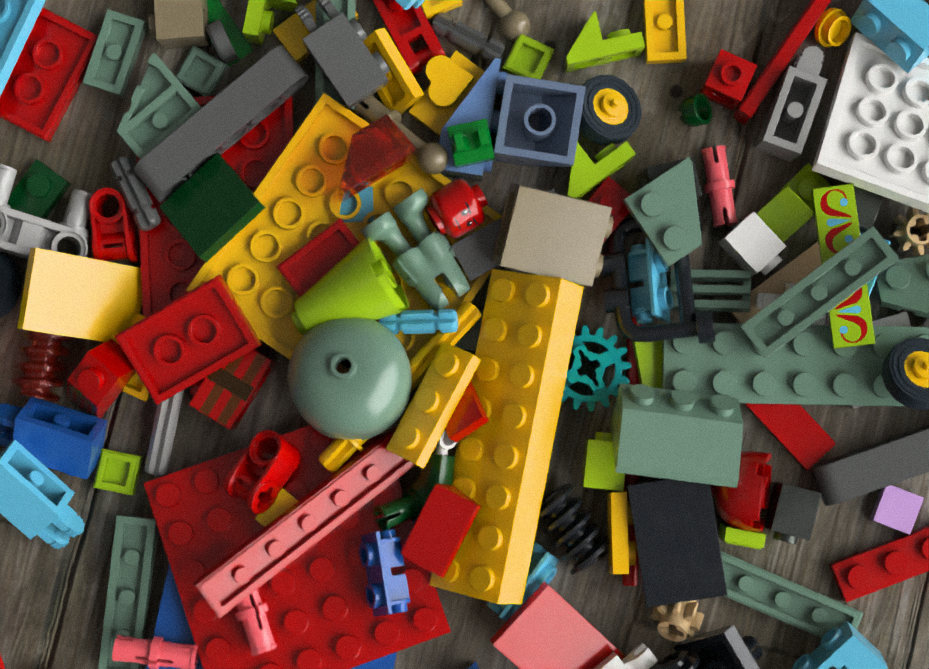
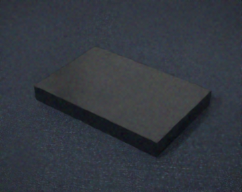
(676, 541)

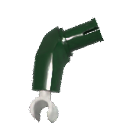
(436, 471)

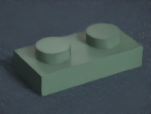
(115, 53)

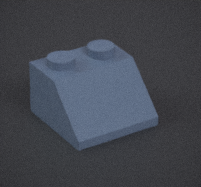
(539, 122)

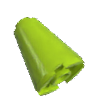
(354, 288)

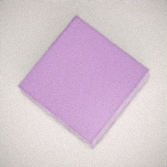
(896, 509)

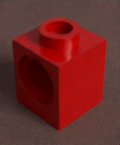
(727, 79)

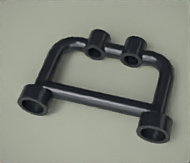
(618, 298)

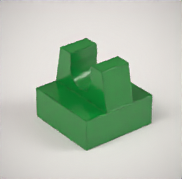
(470, 143)

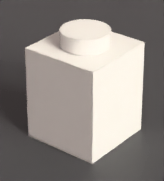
(753, 245)

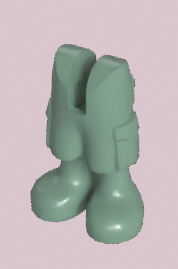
(425, 261)

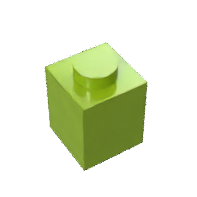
(598, 464)

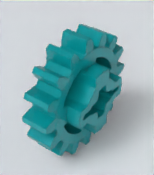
(603, 360)

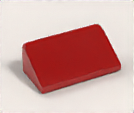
(440, 529)

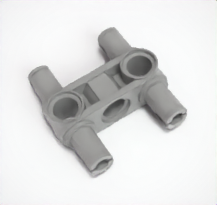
(24, 231)

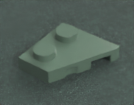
(156, 109)
(669, 213)
(905, 286)

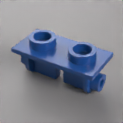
(378, 555)

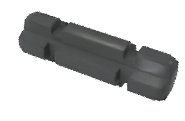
(467, 37)
(135, 194)

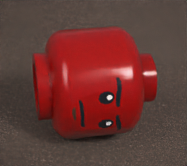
(456, 208)

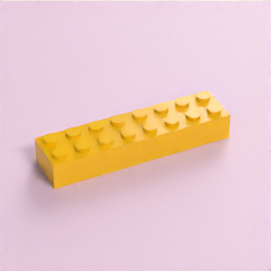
(506, 462)

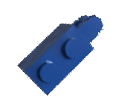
(55, 435)

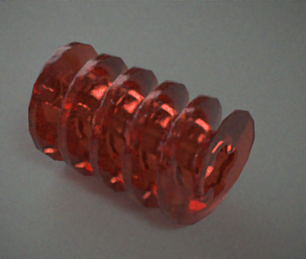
(41, 365)

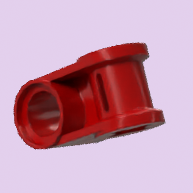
(113, 230)
(262, 470)

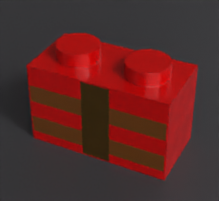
(232, 389)

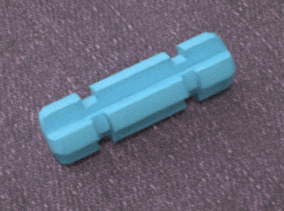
(422, 321)

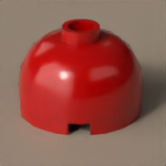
(743, 504)

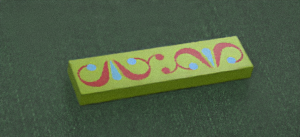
(836, 228)

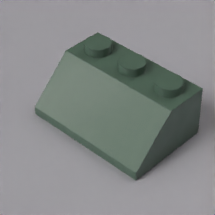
(677, 435)

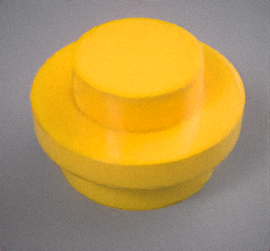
(832, 28)

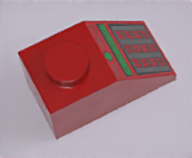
(100, 378)

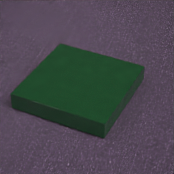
(212, 207)

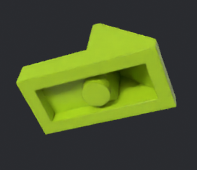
(260, 19)
(593, 51)
(586, 175)
(792, 203)

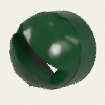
(695, 110)

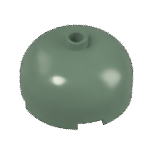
(355, 402)

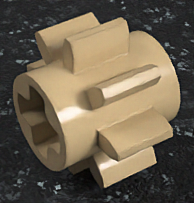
(903, 233)
(678, 620)

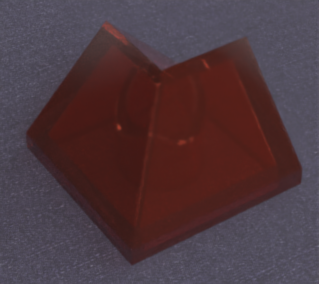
(374, 155)

